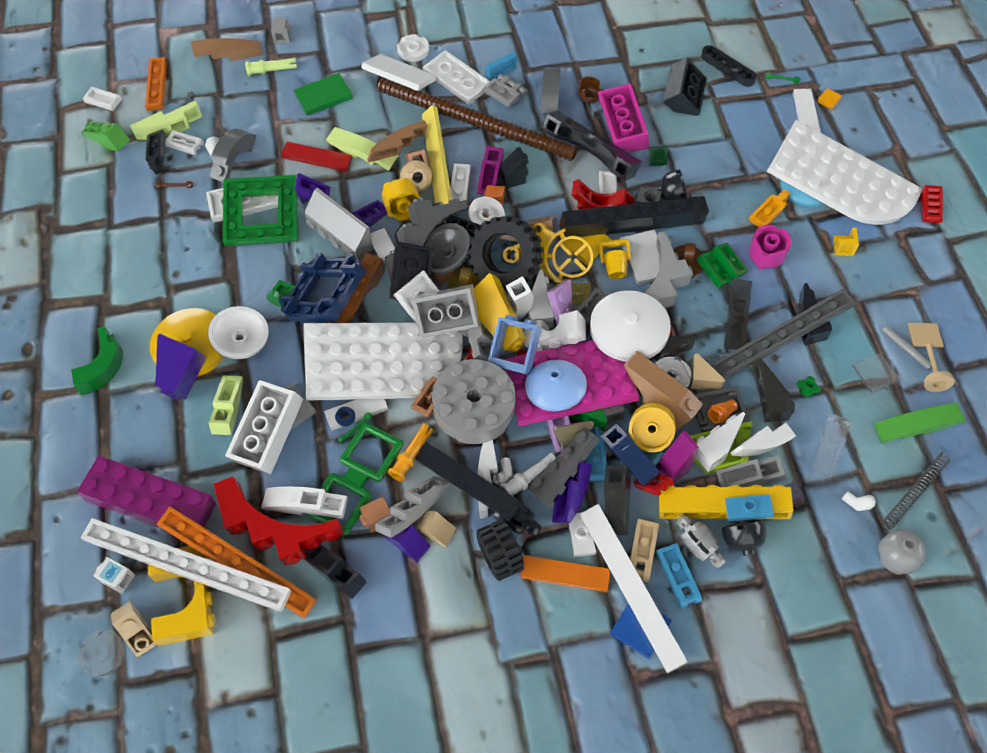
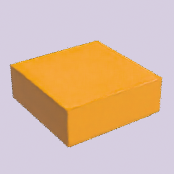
(829, 98)

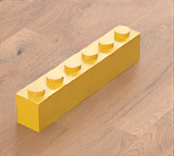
(710, 500)

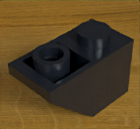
(514, 169)

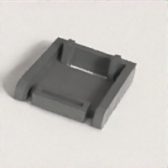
(715, 397)

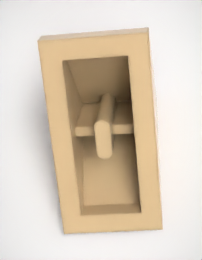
(704, 376)
(435, 527)

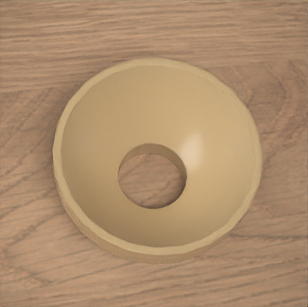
(417, 166)

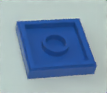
(632, 634)

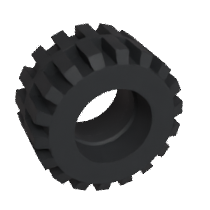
(500, 550)

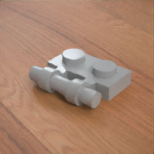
(502, 92)

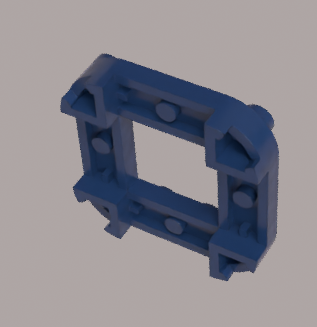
(327, 309)

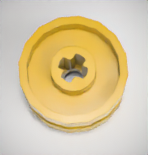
(654, 439)

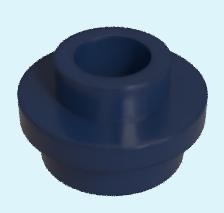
(345, 411)

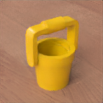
(615, 260)

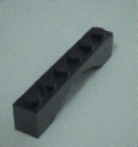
(616, 159)

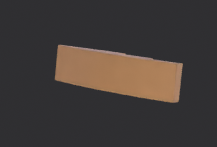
(225, 47)
(393, 143)

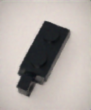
(155, 150)

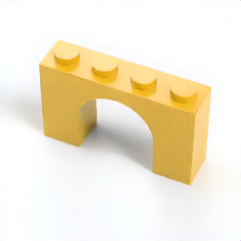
(190, 622)

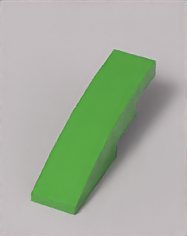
(919, 422)

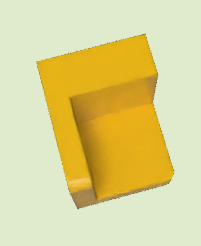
(846, 244)

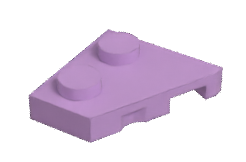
(561, 299)

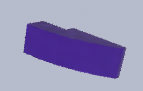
(570, 500)

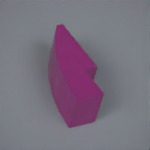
(490, 168)

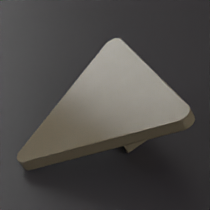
(567, 433)

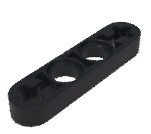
(744, 76)

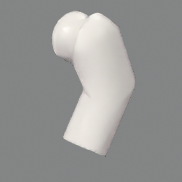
(506, 473)
(861, 503)

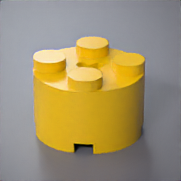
(398, 196)

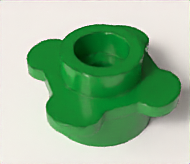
(806, 391)

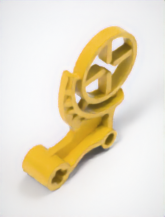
(547, 237)

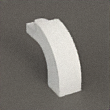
(520, 297)

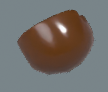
(588, 89)

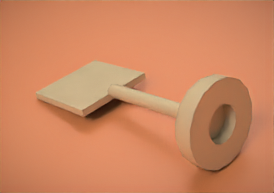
(928, 336)

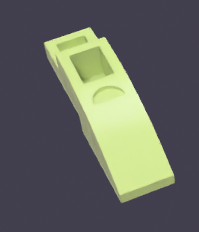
(175, 120)

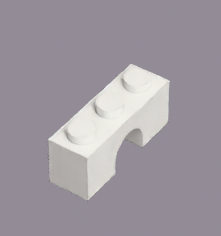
(568, 331)

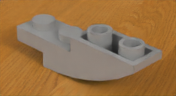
(480, 341)

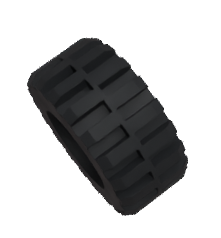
(486, 236)

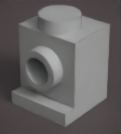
(281, 30)

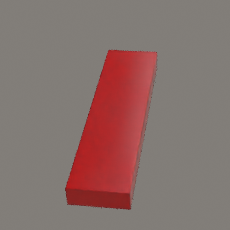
(316, 156)

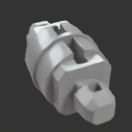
(701, 541)

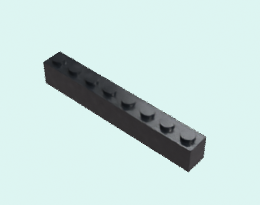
(634, 217)

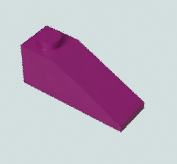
(678, 458)

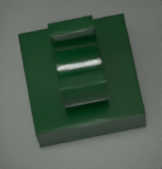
(658, 155)

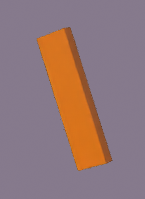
(156, 84)
(565, 573)

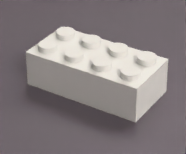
(264, 427)

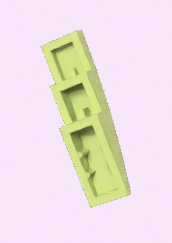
(357, 146)

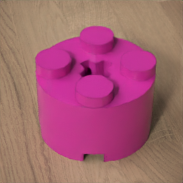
(769, 246)

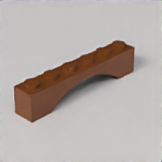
(374, 272)

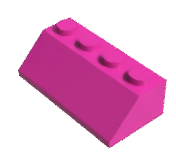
(624, 118)

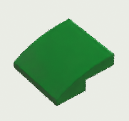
(722, 265)

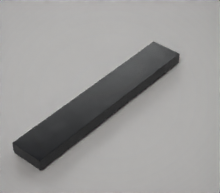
(468, 481)

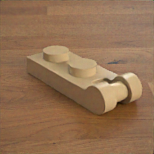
(644, 547)

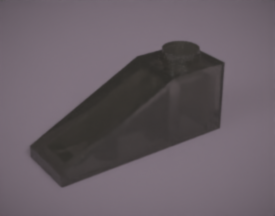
(773, 396)

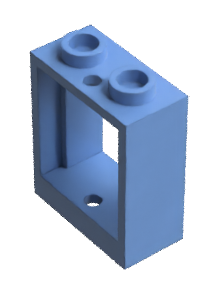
(497, 344)

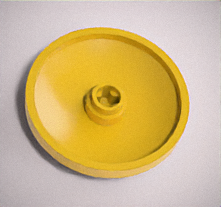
(191, 329)

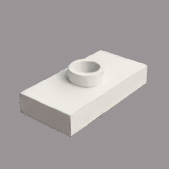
(581, 538)

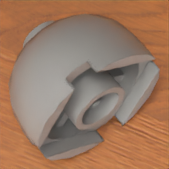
(902, 552)

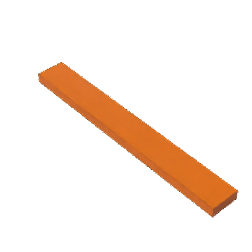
(226, 554)

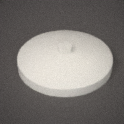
(629, 324)

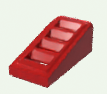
(929, 193)

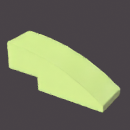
(226, 405)

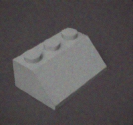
(446, 311)

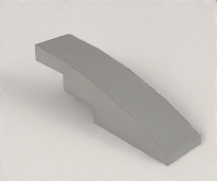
(416, 503)

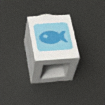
(114, 575)

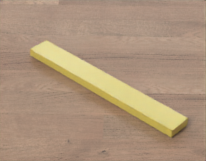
(436, 156)

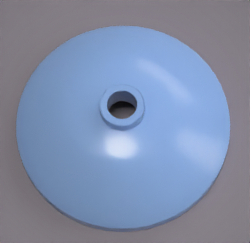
(555, 392)

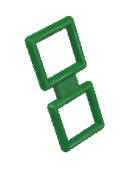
(358, 474)

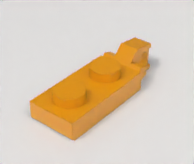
(769, 209)

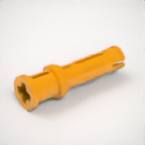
(406, 459)

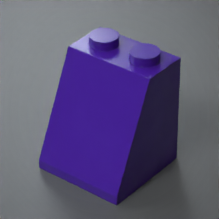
(176, 367)

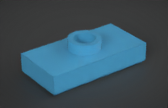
(501, 66)
(749, 508)

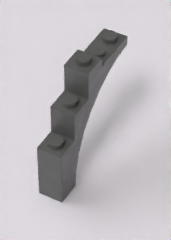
(424, 218)

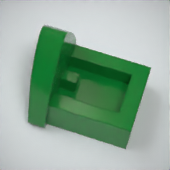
(280, 289)

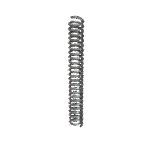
(907, 494)

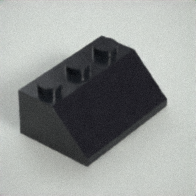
(685, 88)

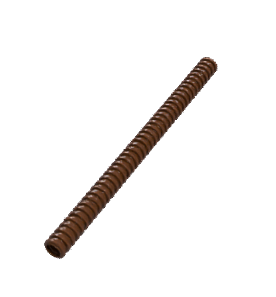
(479, 119)

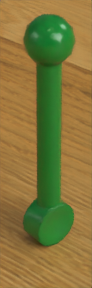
(796, 80)
(343, 438)

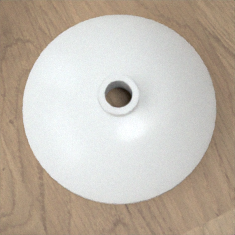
(234, 324)

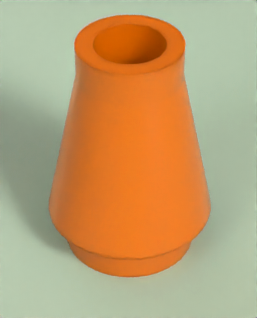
(720, 412)

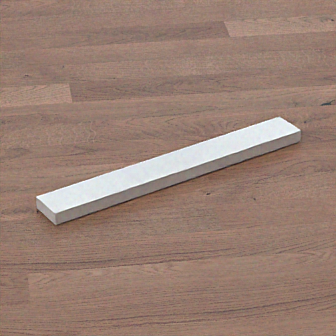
(633, 589)

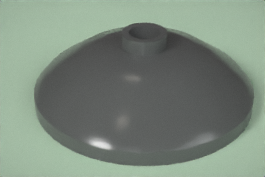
(449, 247)

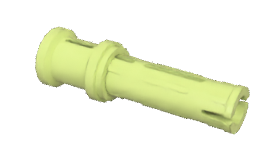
(262, 67)

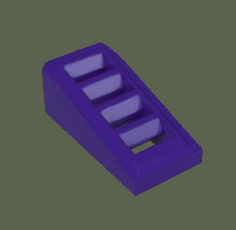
(365, 211)

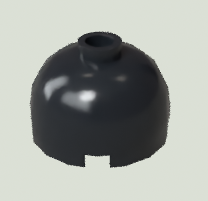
(672, 186)
(745, 536)

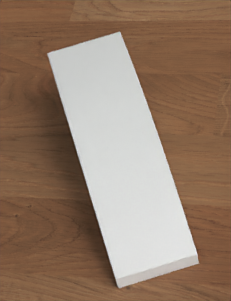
(764, 441)

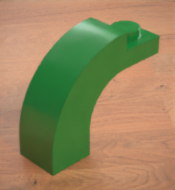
(102, 368)

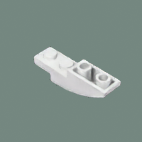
(304, 500)

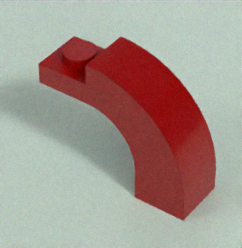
(590, 199)

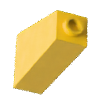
(491, 305)

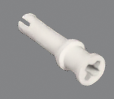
(521, 481)

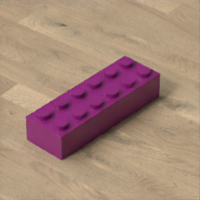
(142, 493)

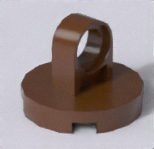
(690, 254)

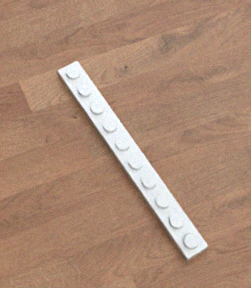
(187, 565)

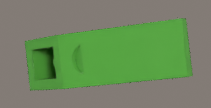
(106, 134)

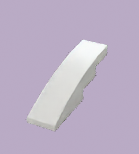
(487, 468)

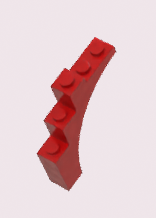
(264, 531)

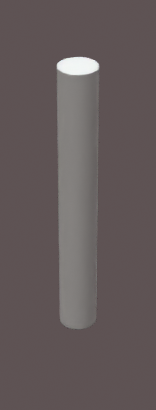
(907, 347)

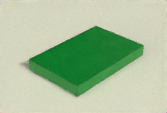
(323, 94)

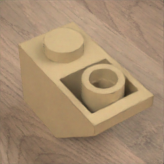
(133, 628)

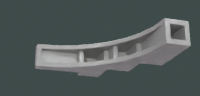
(671, 275)

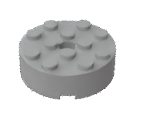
(477, 420)

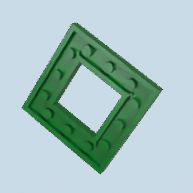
(282, 232)

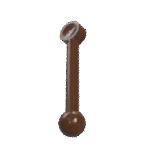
(188, 184)

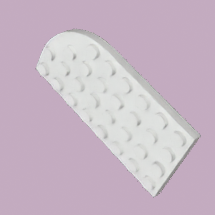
(842, 177)
(374, 360)

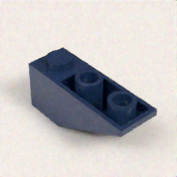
(629, 454)

